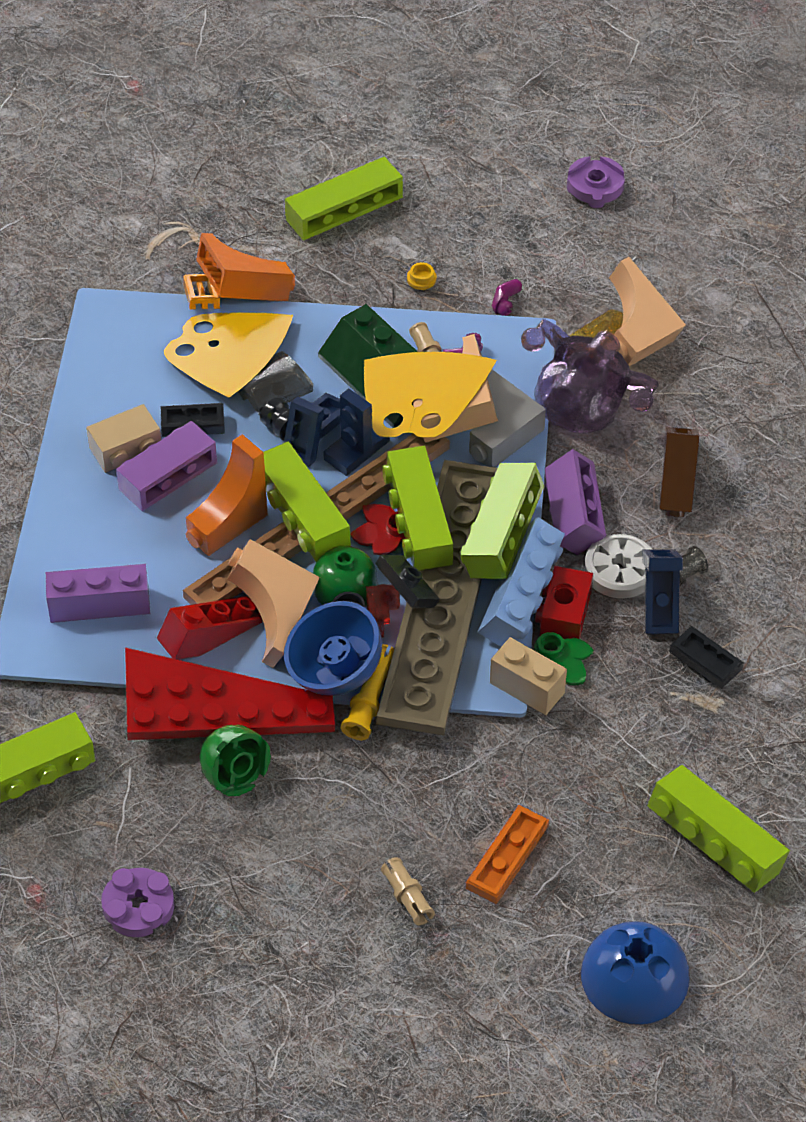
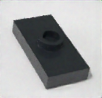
(206, 416)
(407, 581)
(706, 657)

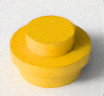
(421, 276)

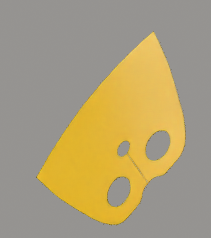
(243, 350)
(440, 379)

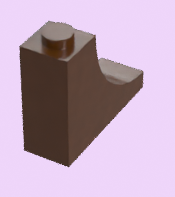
(679, 471)

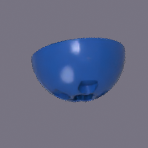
(333, 648)
(626, 985)

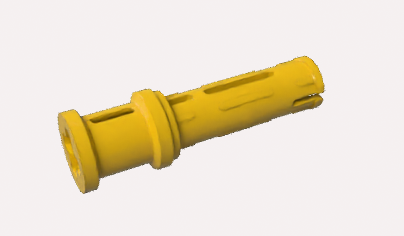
(366, 704)

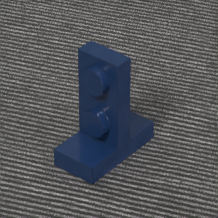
(310, 423)
(357, 436)
(662, 590)

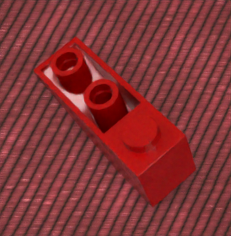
(204, 626)

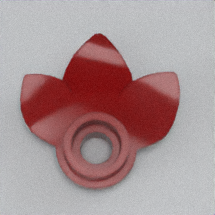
(379, 530)

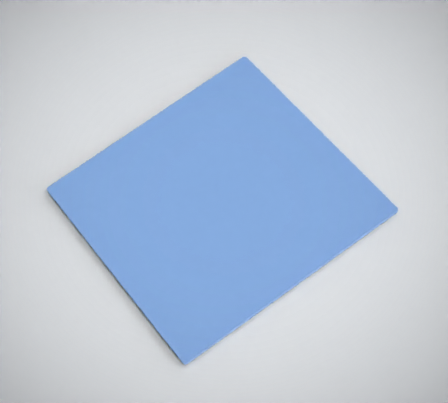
(86, 522)

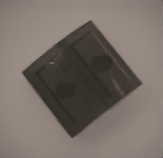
(280, 379)

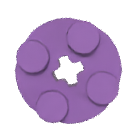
(595, 192)
(137, 883)

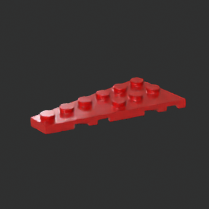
(192, 700)

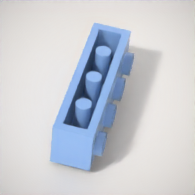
(520, 593)

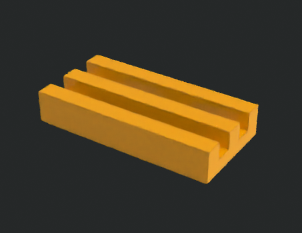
(201, 298)

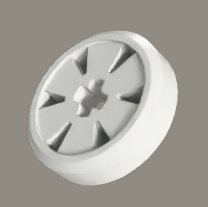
(607, 576)

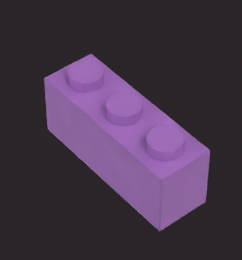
(166, 465)
(575, 501)
(97, 593)

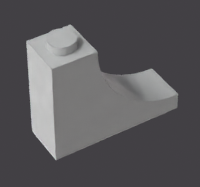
(517, 423)

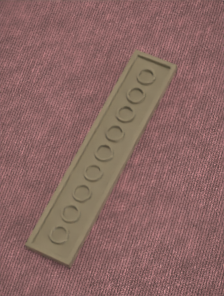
(434, 639)

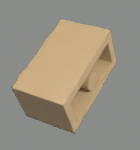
(122, 437)
(528, 676)

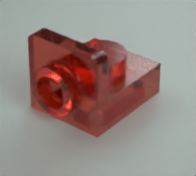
(379, 602)

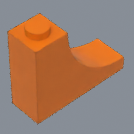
(243, 275)
(235, 502)

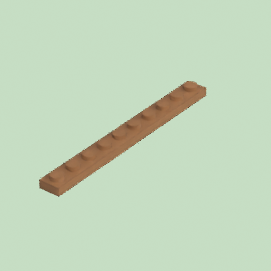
(347, 496)

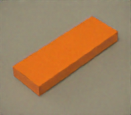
(507, 854)

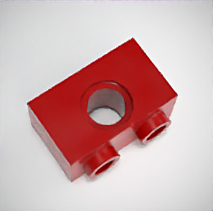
(565, 602)

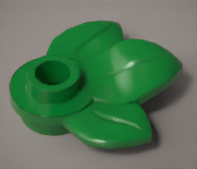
(566, 653)

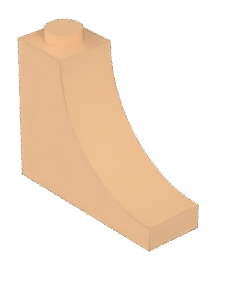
(647, 317)
(476, 414)
(277, 590)

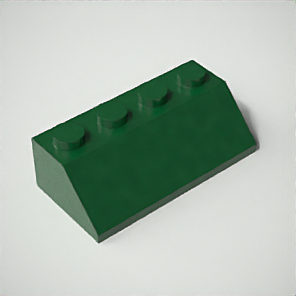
(358, 338)

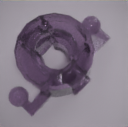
(585, 379)

